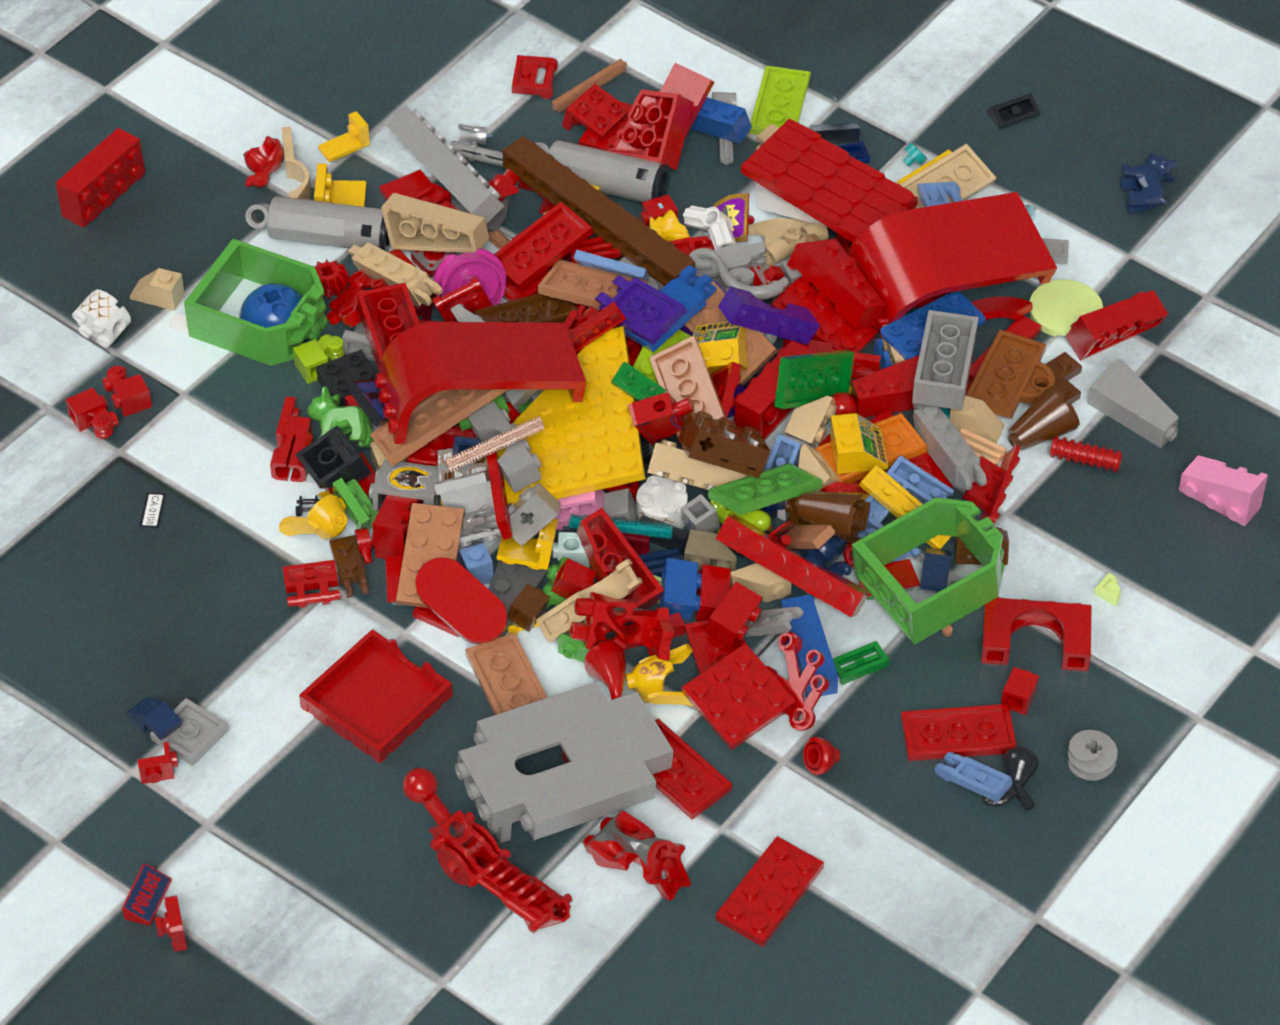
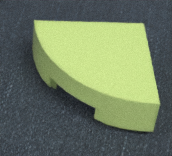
(1108, 589)

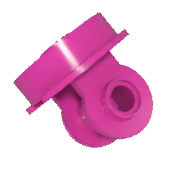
(458, 270)

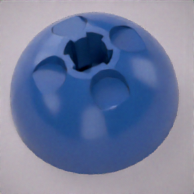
(270, 305)

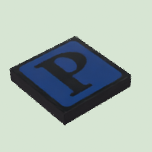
(368, 398)

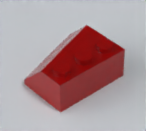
(655, 128)

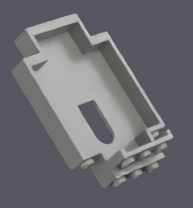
(610, 768)

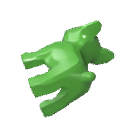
(348, 418)

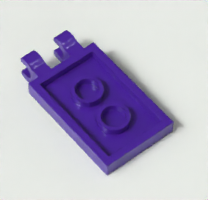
(646, 309)

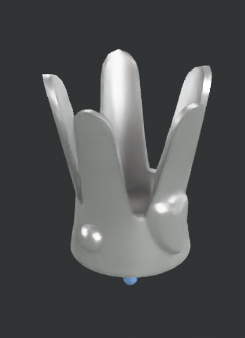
(478, 134)
(476, 523)

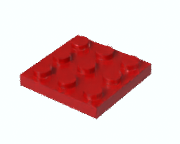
(738, 696)

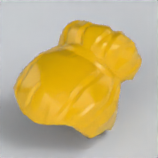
(669, 227)

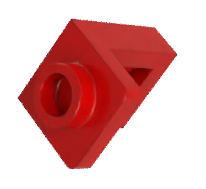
(158, 767)

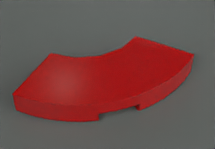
(1003, 307)

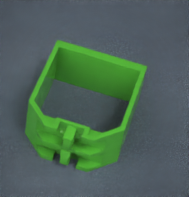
(258, 265)
(911, 530)

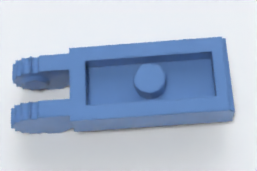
(974, 776)

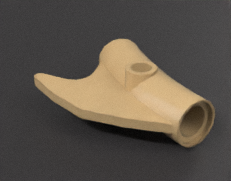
(783, 235)

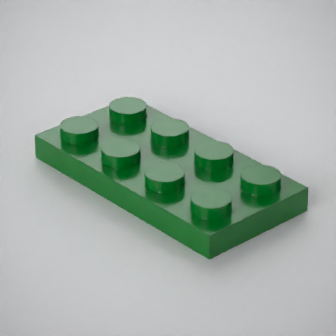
(812, 377)

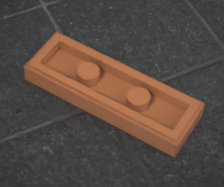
(809, 536)

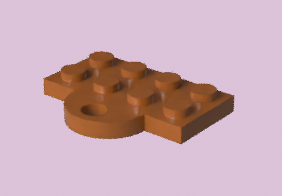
(1011, 374)

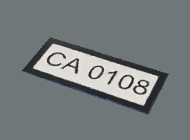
(152, 510)

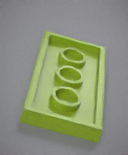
(779, 97)

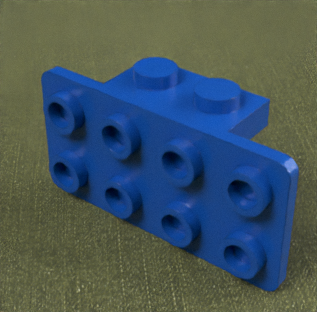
(908, 332)

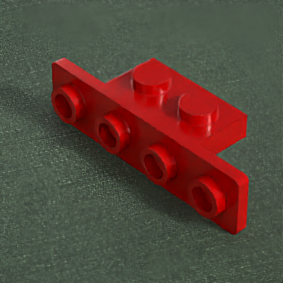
(992, 495)

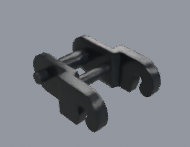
(299, 509)

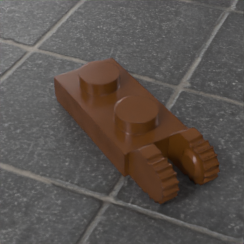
(349, 564)

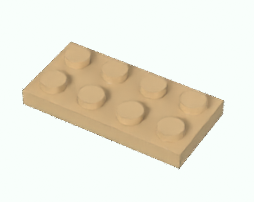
(960, 167)

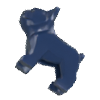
(1146, 182)

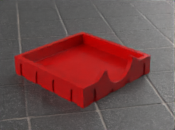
(375, 696)

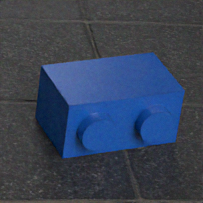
(680, 584)

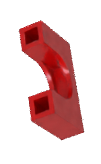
(1067, 620)

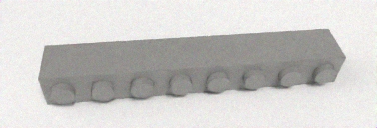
(444, 165)

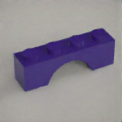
(748, 311)

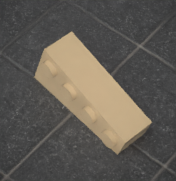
(432, 227)
(676, 465)

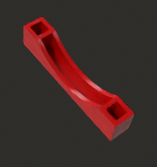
(772, 555)

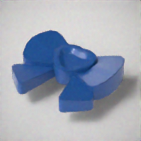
(885, 358)

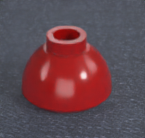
(820, 755)

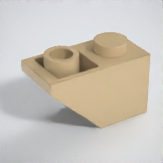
(810, 420)

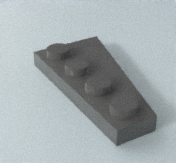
(510, 581)

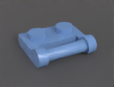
(935, 193)

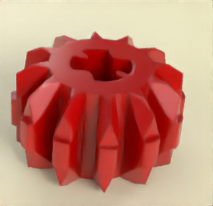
(332, 277)

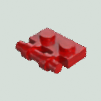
(310, 577)

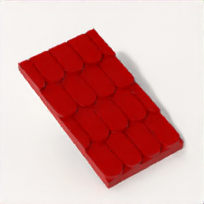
(820, 183)

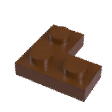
(1064, 369)

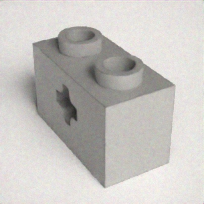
(532, 513)

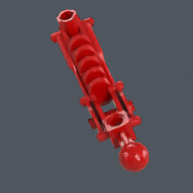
(476, 858)

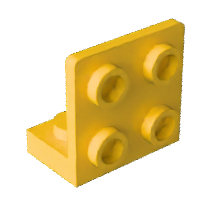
(338, 191)
(534, 553)

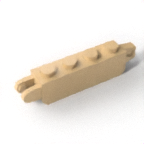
(395, 271)

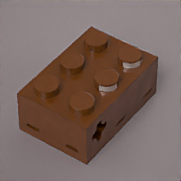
(724, 440)

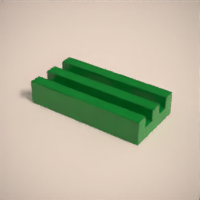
(861, 666)

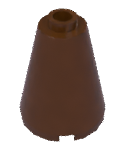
(1044, 420)
(843, 511)

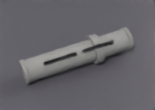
(461, 147)

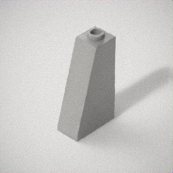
(1133, 404)

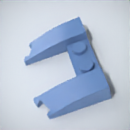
(916, 482)

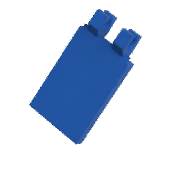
(690, 292)

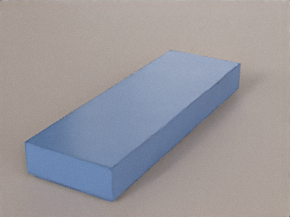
(610, 265)

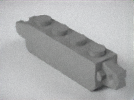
(733, 257)
(947, 447)

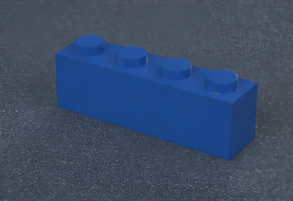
(722, 120)
(813, 638)

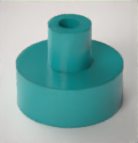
(914, 154)

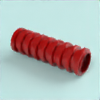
(1086, 454)

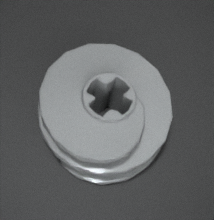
(1092, 755)

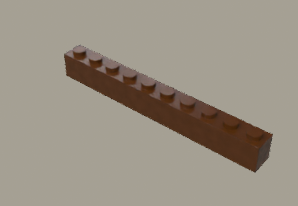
(606, 218)

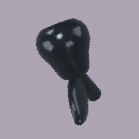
(1020, 766)

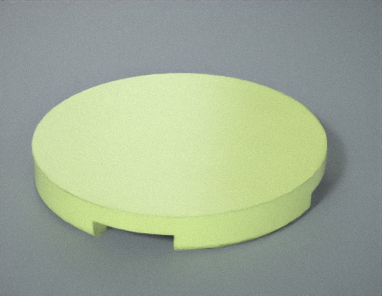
(1061, 304)

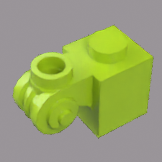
(315, 353)

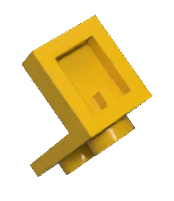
(353, 140)

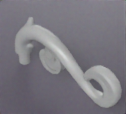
(744, 274)

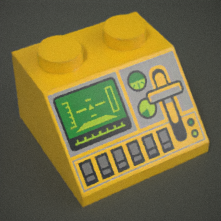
(722, 344)
(856, 444)

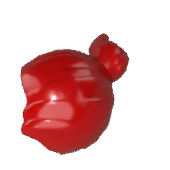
(263, 161)

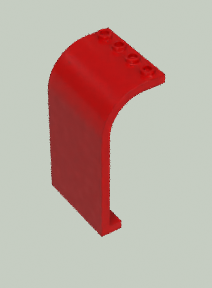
(949, 251)
(474, 357)

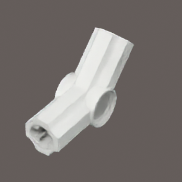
(711, 220)

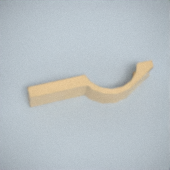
(295, 168)
(616, 585)

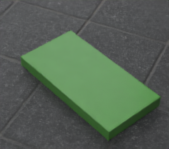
(771, 488)

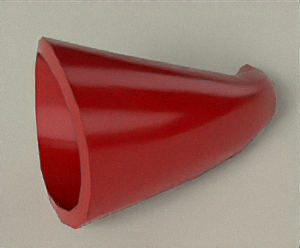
(608, 665)

